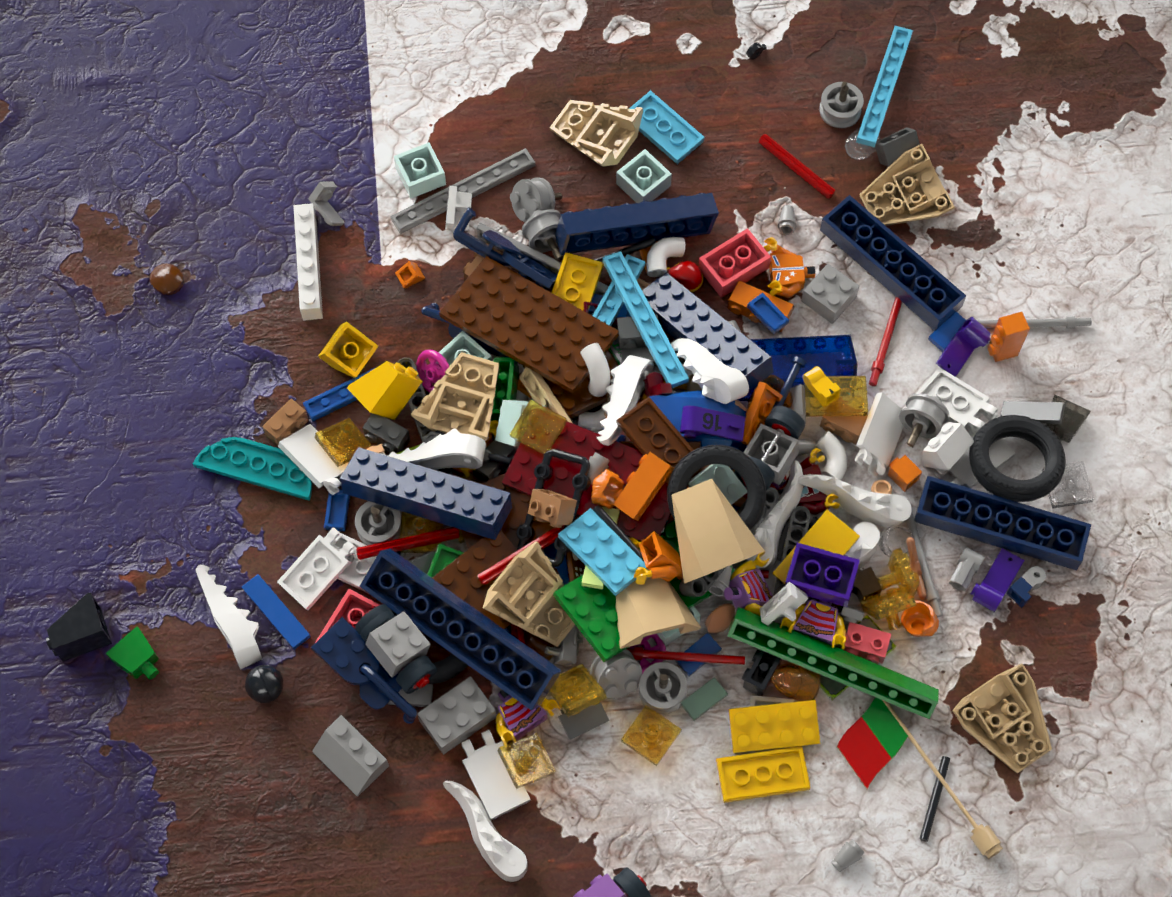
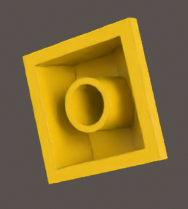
(348, 350)

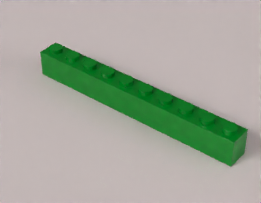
(834, 663)

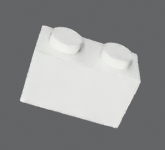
(947, 447)

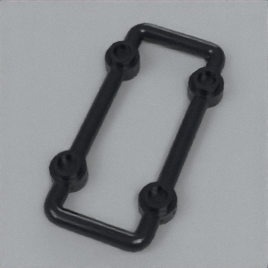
(544, 472)

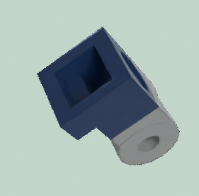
(1025, 584)

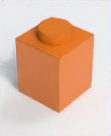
(904, 472)

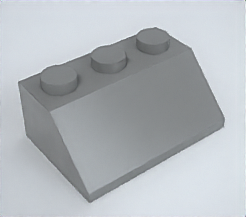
(350, 756)

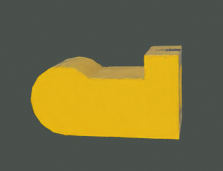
(821, 386)

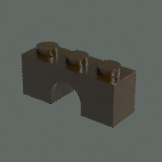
(865, 585)

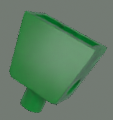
(135, 655)

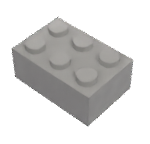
(457, 715)

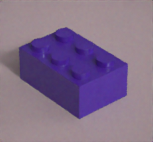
(823, 574)

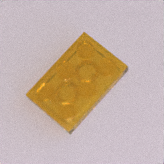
(851, 400)
(576, 690)

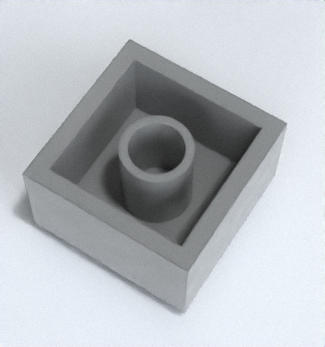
(830, 293)

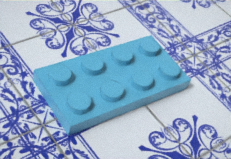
(667, 128)
(602, 551)

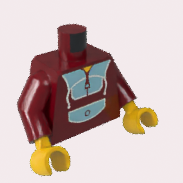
(812, 498)

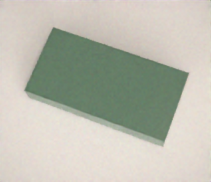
(704, 699)

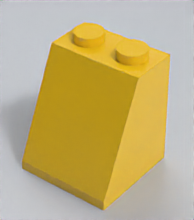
(386, 389)

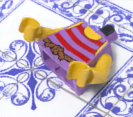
(748, 586)
(818, 621)
(517, 720)

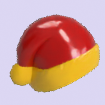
(687, 274)

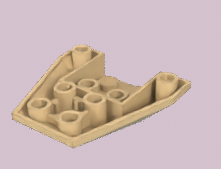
(907, 191)
(1007, 718)

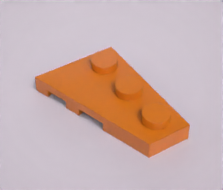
(761, 406)

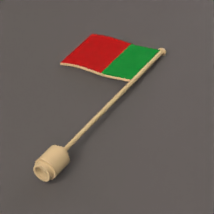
(876, 741)

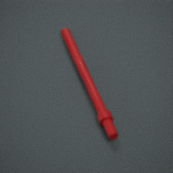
(878, 365)
(638, 653)

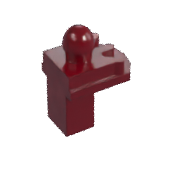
(655, 386)

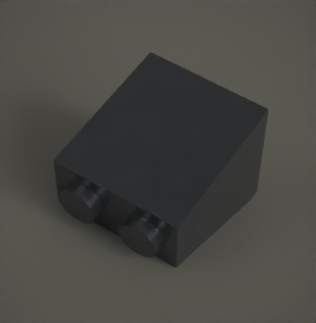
(79, 630)

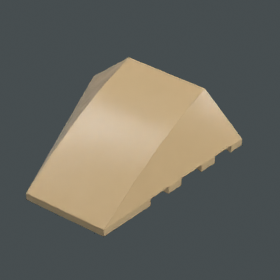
(597, 130)
(461, 398)
(709, 531)
(526, 596)
(651, 610)

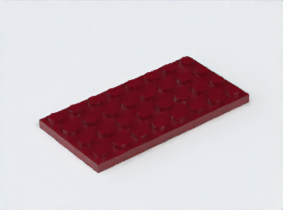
(583, 442)

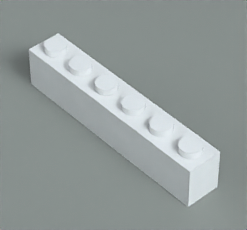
(308, 262)

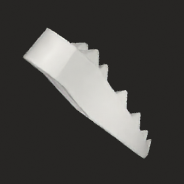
(713, 376)
(624, 394)
(446, 451)
(873, 507)
(770, 529)
(866, 544)
(231, 621)
(499, 853)

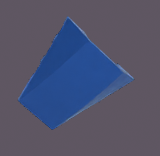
(672, 406)

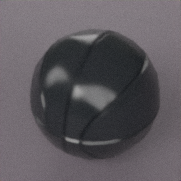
(264, 684)

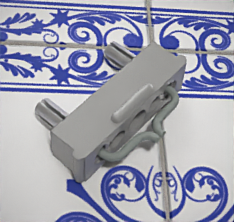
(567, 650)

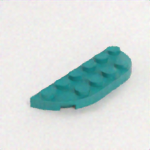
(256, 465)

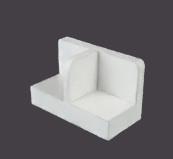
(456, 207)
(783, 604)

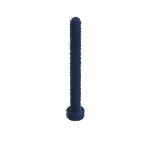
(798, 363)

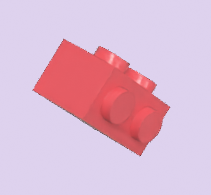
(867, 642)

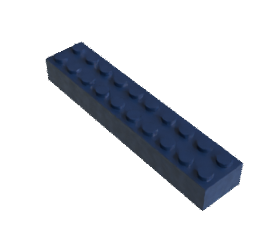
(461, 629)

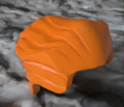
(605, 488)
(920, 620)

